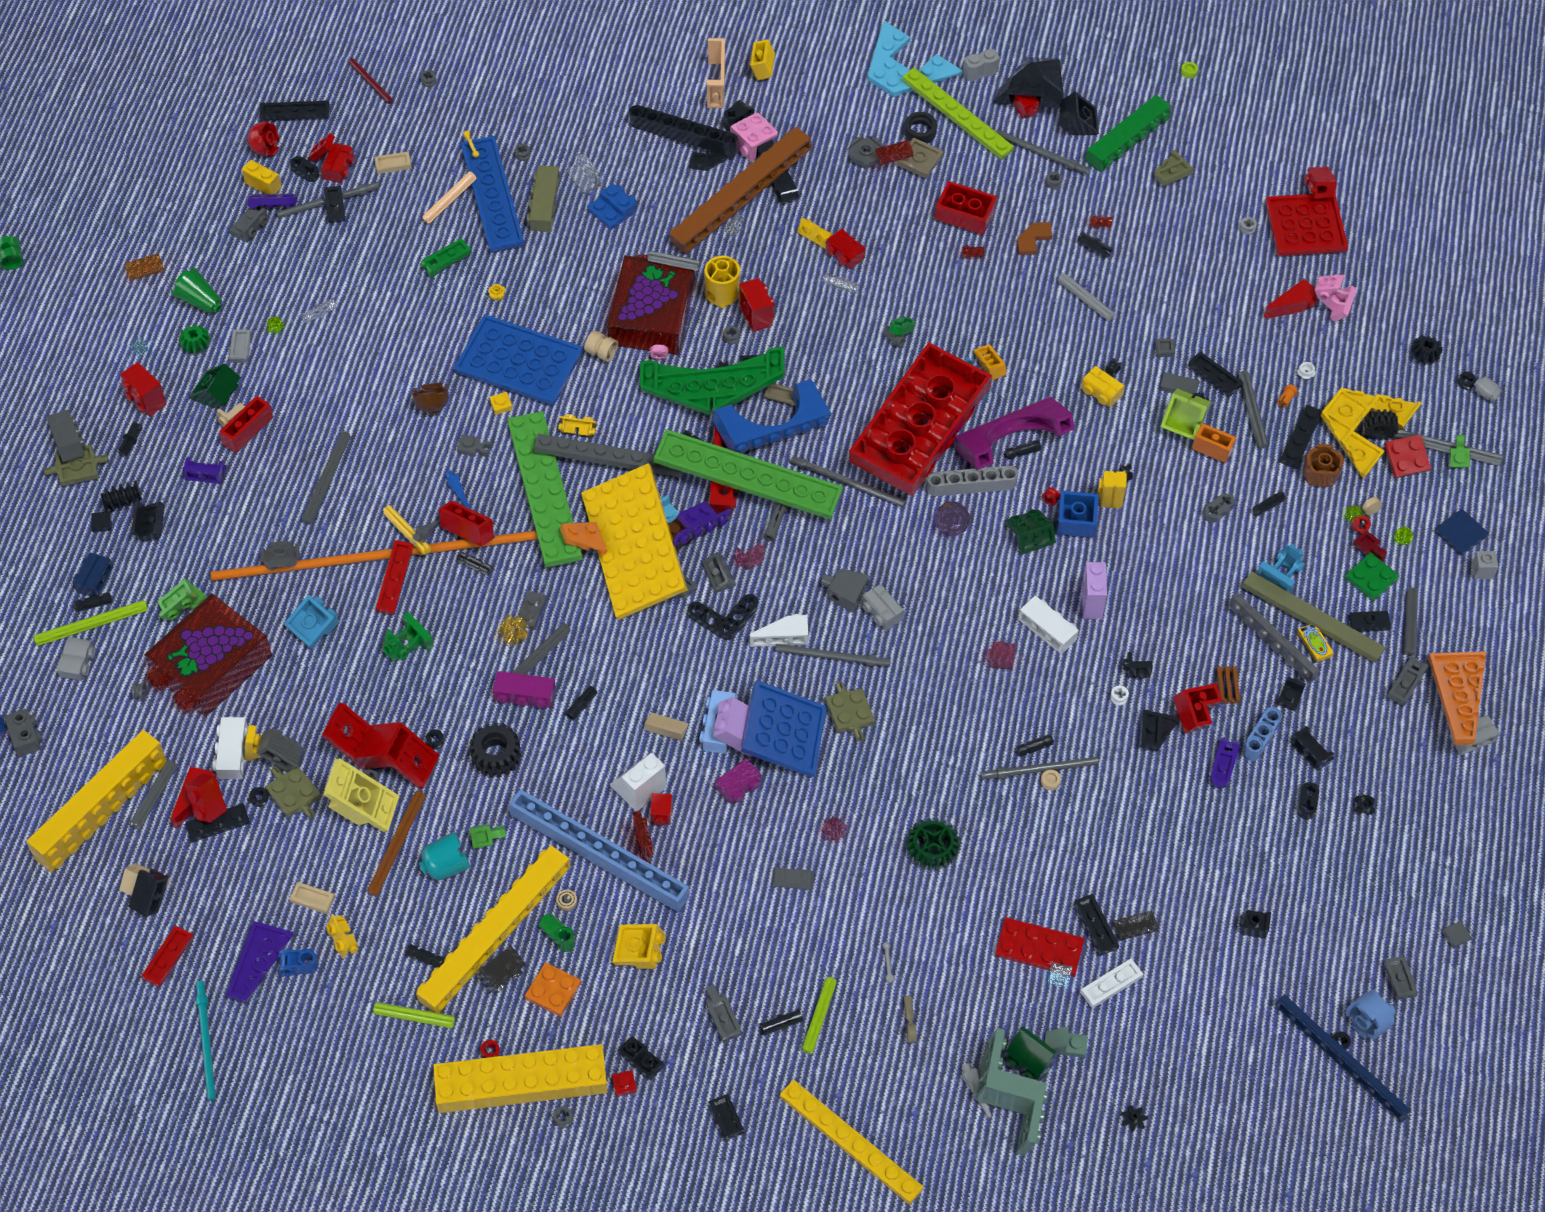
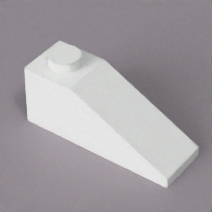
(786, 631)

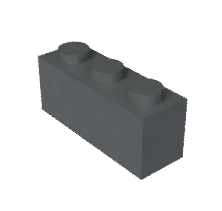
(66, 435)

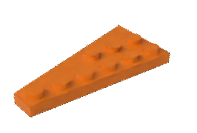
(1460, 688)

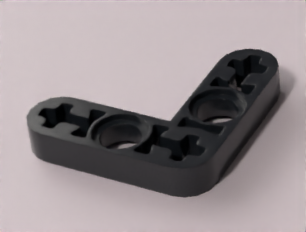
(722, 622)

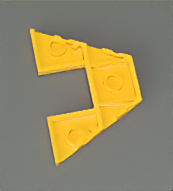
(1347, 412)

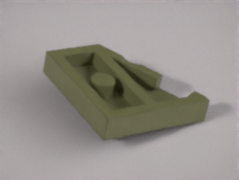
(1172, 169)

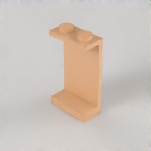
(716, 88)

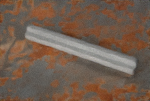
(1086, 297)

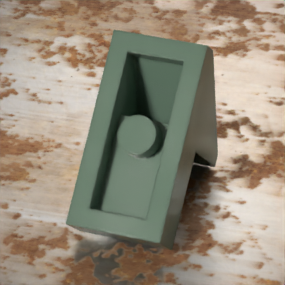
(1067, 1043)

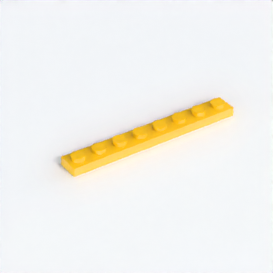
(851, 1142)

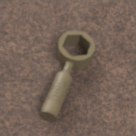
(911, 1028)

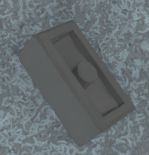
(718, 572)

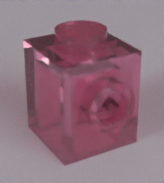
(1001, 655)

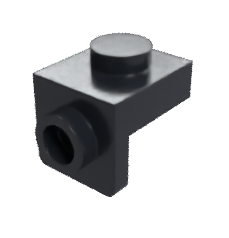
(1137, 669)

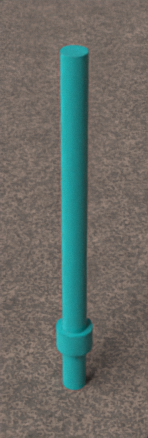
(201, 1004)

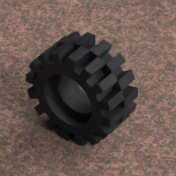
(1381, 424)

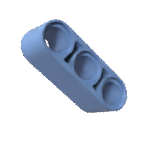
(1261, 741)

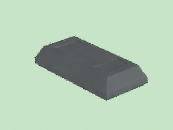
(792, 878)

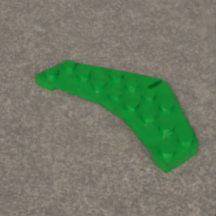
(718, 385)

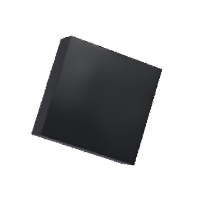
(101, 521)

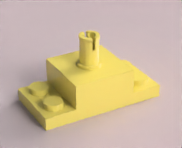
(360, 796)

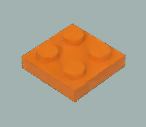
(553, 989)

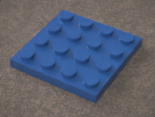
(783, 728)

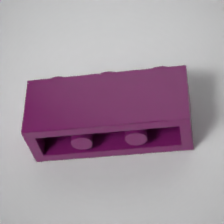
(524, 689)

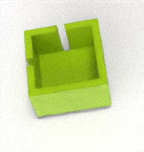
(1185, 414)

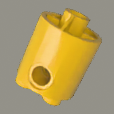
(722, 280)

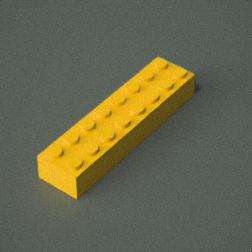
(97, 801)
(520, 1078)

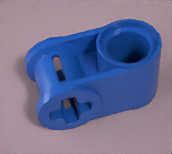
(293, 962)

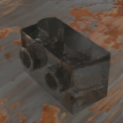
(500, 969)

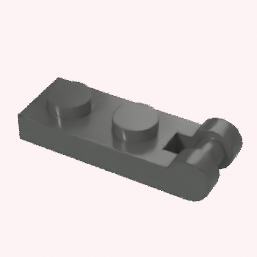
(1407, 681)

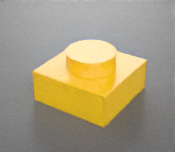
(500, 403)

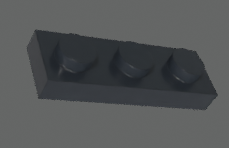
(1215, 373)
(231, 819)
(1096, 924)

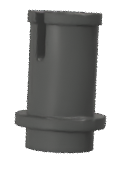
(898, 340)

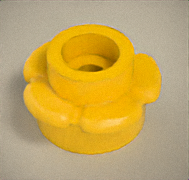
(497, 292)

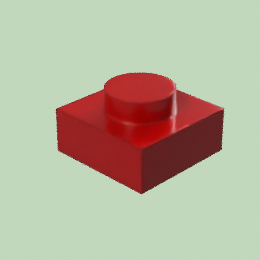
(624, 1083)

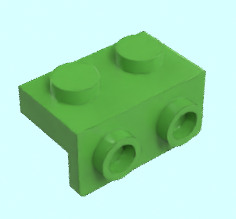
(177, 600)

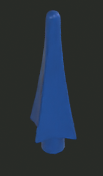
(454, 484)

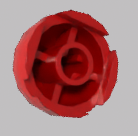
(263, 138)

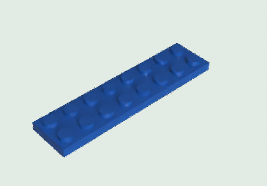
(493, 195)

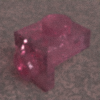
(751, 558)

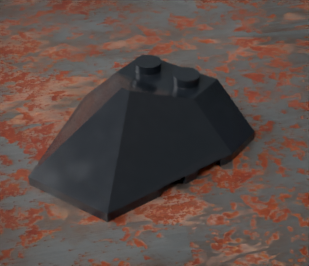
(1034, 78)

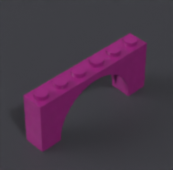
(1044, 415)

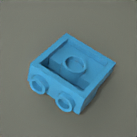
(312, 620)

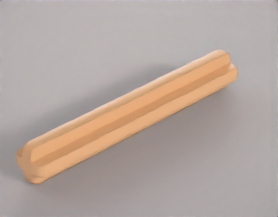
(449, 197)

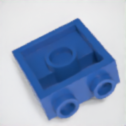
(613, 206)

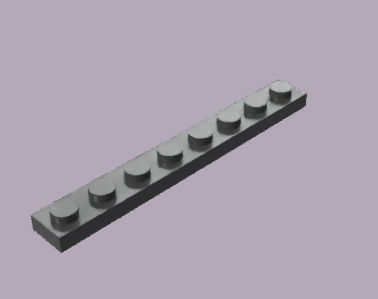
(599, 454)

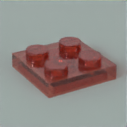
(643, 839)

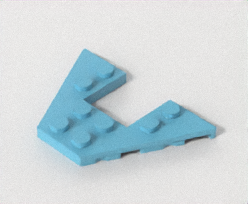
(888, 73)

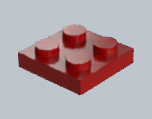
(1407, 456)

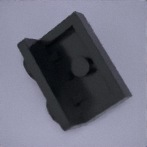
(147, 520)

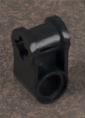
(737, 113)

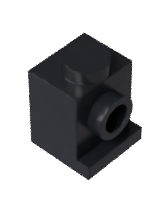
(1254, 929)

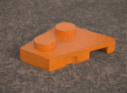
(584, 535)

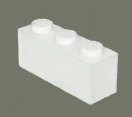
(1048, 624)
(230, 748)

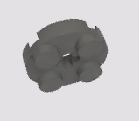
(861, 158)
(280, 555)

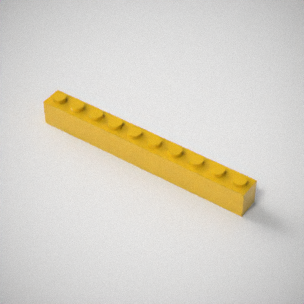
(493, 930)

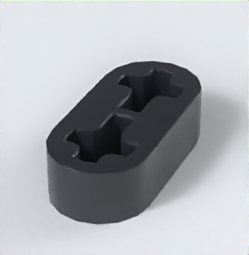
(303, 170)
(1312, 801)

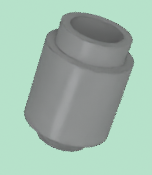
(1487, 388)

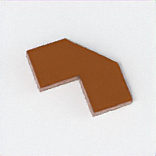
(1036, 231)

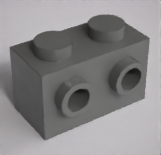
(23, 733)

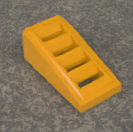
(999, 367)

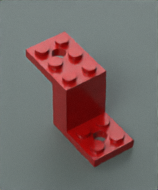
(380, 745)

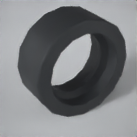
(920, 118)

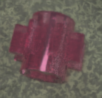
(834, 828)

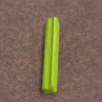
(414, 1015)
(819, 1015)

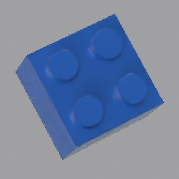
(1077, 514)

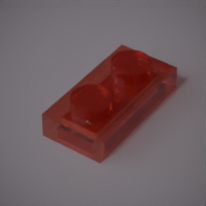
(894, 152)

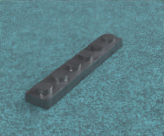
(1274, 638)

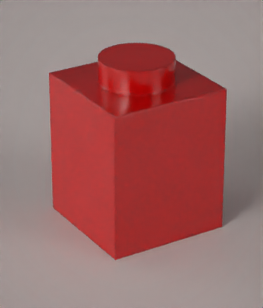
(1026, 105)
(661, 809)

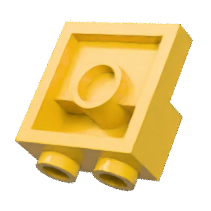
(639, 945)

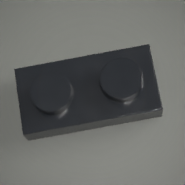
(334, 204)

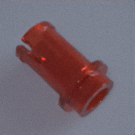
(1100, 221)
(972, 252)

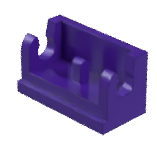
(204, 472)

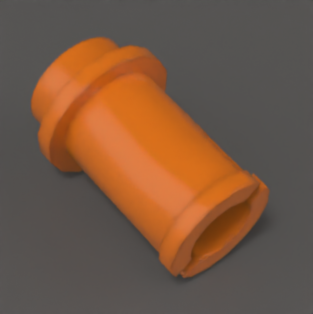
(1289, 392)

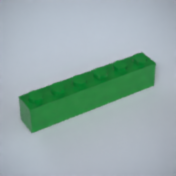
(1128, 133)

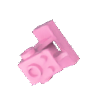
(1330, 294)

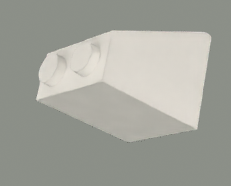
(641, 781)

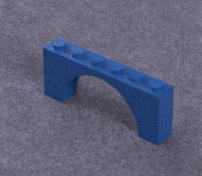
(743, 434)

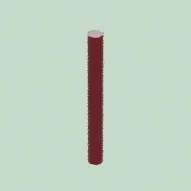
(371, 81)

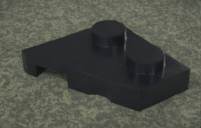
(1155, 729)

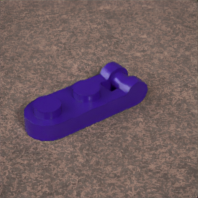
(272, 200)
(1224, 763)

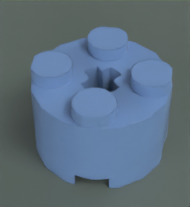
(1371, 1015)

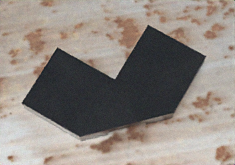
(706, 161)

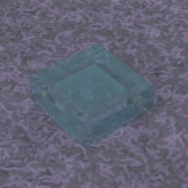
(1059, 975)

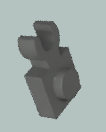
(471, 446)

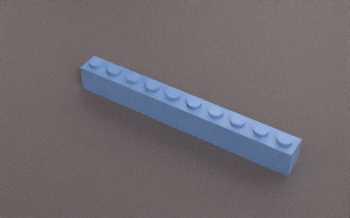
(599, 850)

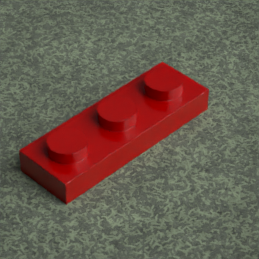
(167, 956)

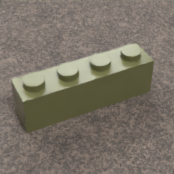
(544, 198)

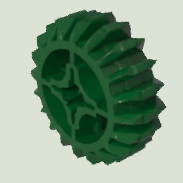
(932, 833)

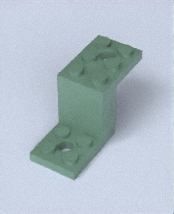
(1011, 1092)

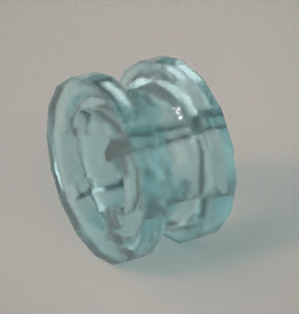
(139, 347)

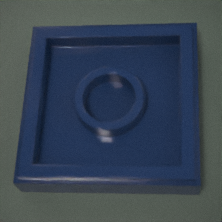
(1461, 532)

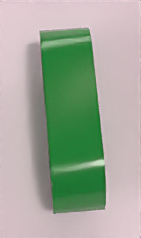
(902, 325)

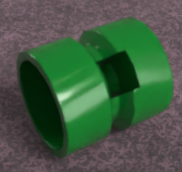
(10, 253)

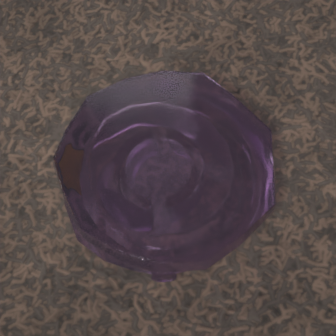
(952, 518)

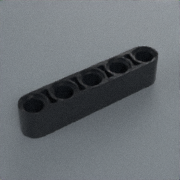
(784, 184)

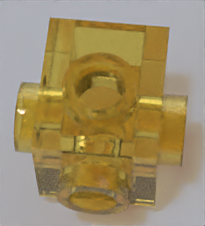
(513, 623)

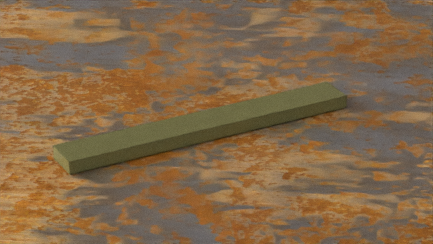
(1311, 615)

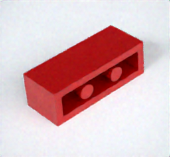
(246, 424)
(466, 523)

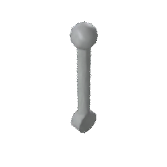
(889, 978)

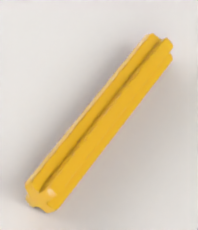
(405, 529)

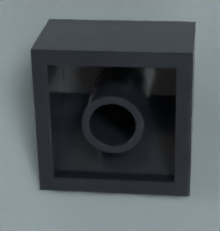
(1078, 115)

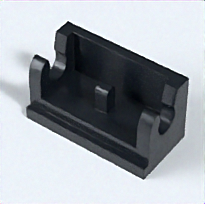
(1311, 749)
(148, 892)

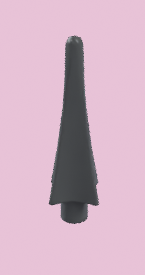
(424, 531)

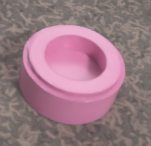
(659, 352)

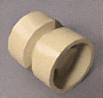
(598, 344)

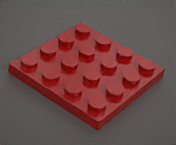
(1306, 225)

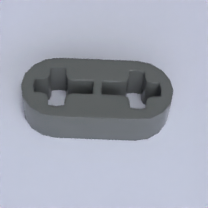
(1221, 510)

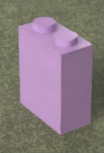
(1094, 590)
(731, 722)

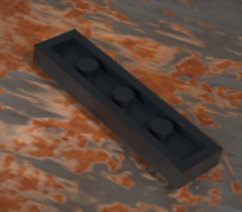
(294, 110)
(1301, 437)

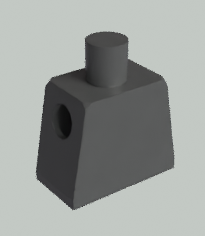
(846, 588)

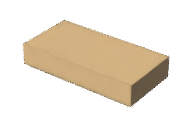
(392, 162)
(312, 898)

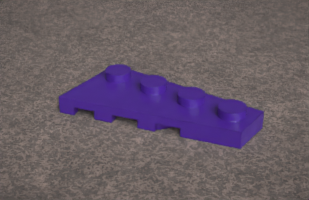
(257, 959)

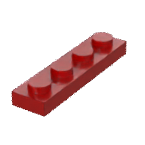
(394, 577)

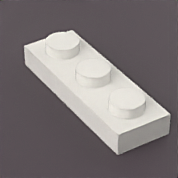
(1111, 983)

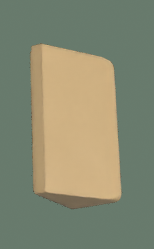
(666, 726)

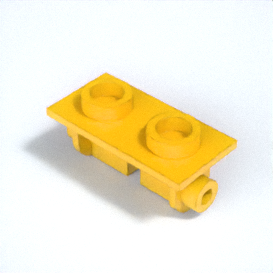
(813, 232)
(570, 424)
(337, 928)

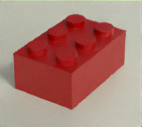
(965, 207)

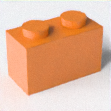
(1214, 443)

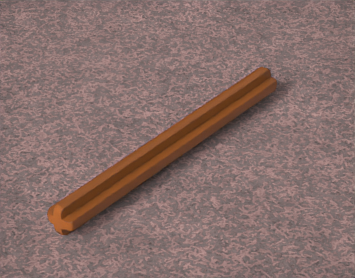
(396, 843)

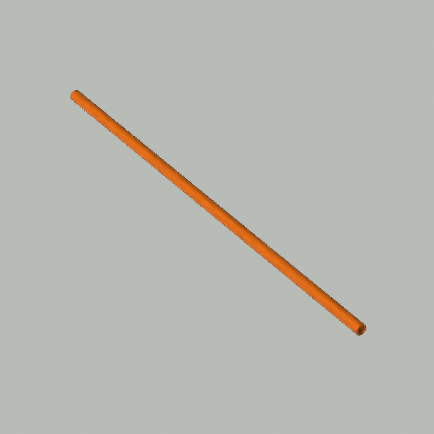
(367, 556)

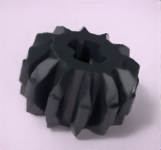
(1426, 349)

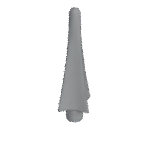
(971, 1078)

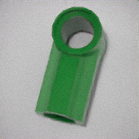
(557, 931)

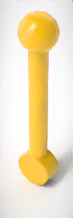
(467, 135)

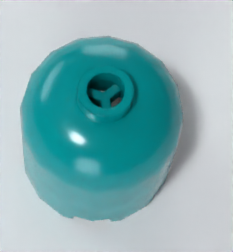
(444, 858)

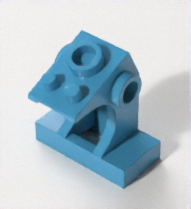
(1289, 558)

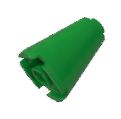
(196, 291)

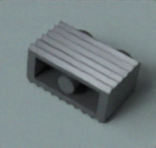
(279, 749)

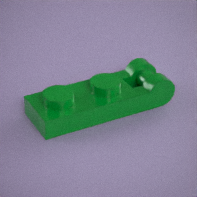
(446, 257)

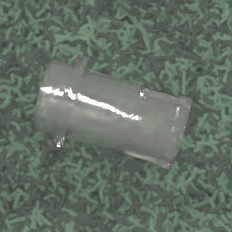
(732, 228)

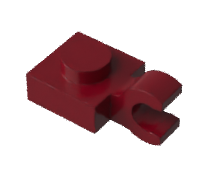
(1369, 543)

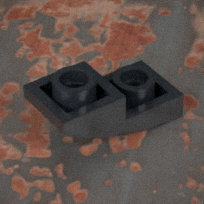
(640, 1058)

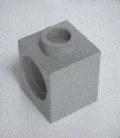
(1484, 565)

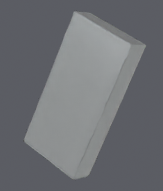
(240, 346)

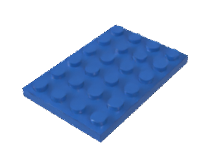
(518, 359)

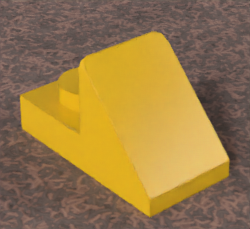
(251, 743)

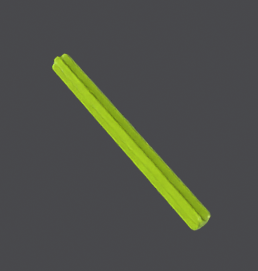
(91, 622)

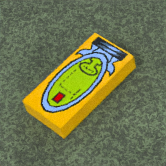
(1315, 643)

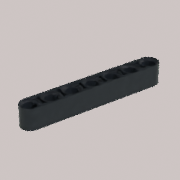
(684, 130)

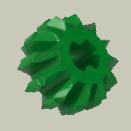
(194, 339)

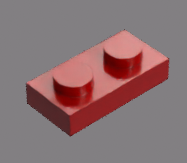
(323, 146)

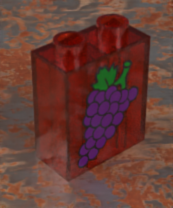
(651, 305)
(207, 656)

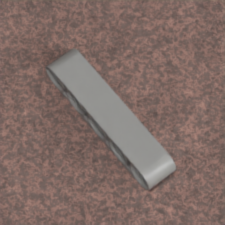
(964, 481)

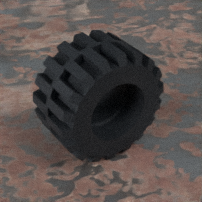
(493, 736)

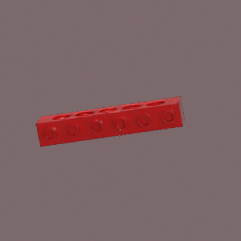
(717, 501)

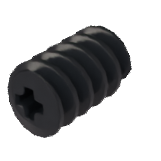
(121, 495)

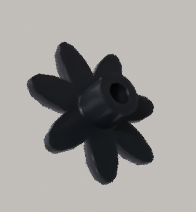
(1134, 1121)

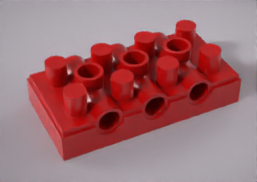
(920, 419)

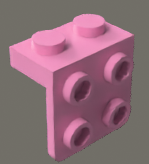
(752, 133)

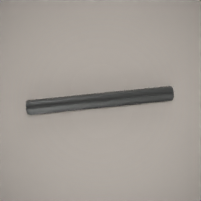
(1445, 446)
(326, 477)

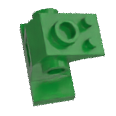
(413, 633)

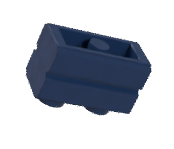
(93, 574)

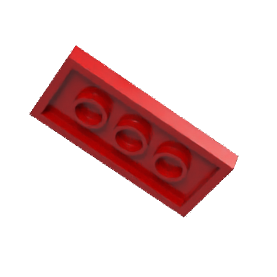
(1038, 945)

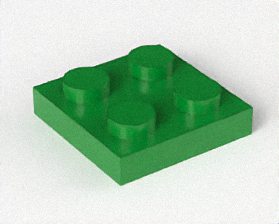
(1372, 577)

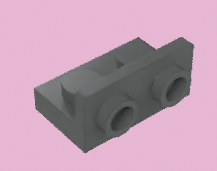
(249, 224)

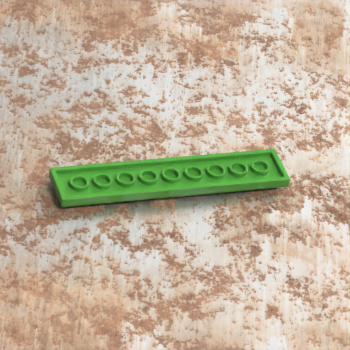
(748, 474)
(543, 489)

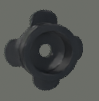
(1365, 799)

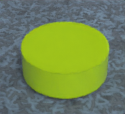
(1189, 70)

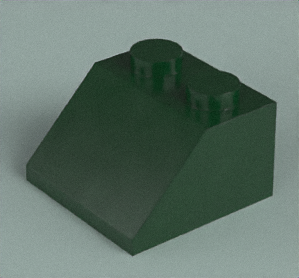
(215, 386)
(1029, 1055)

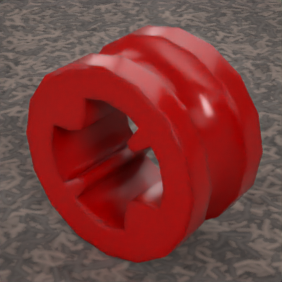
(1051, 496)
(1366, 526)
(490, 1043)

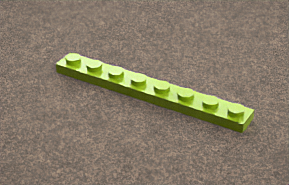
(958, 113)

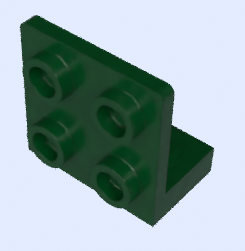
(1032, 530)

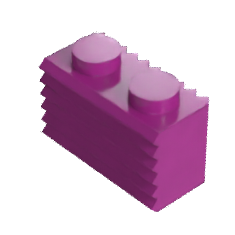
(738, 781)

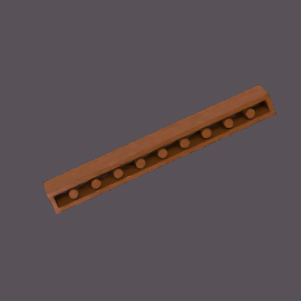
(740, 190)

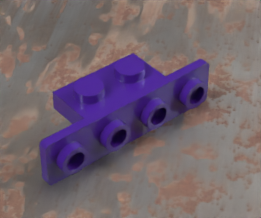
(699, 520)

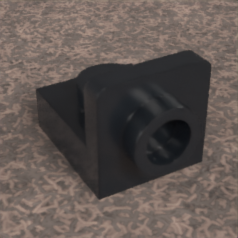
(1291, 693)

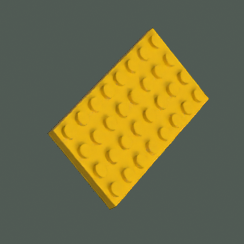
(640, 554)

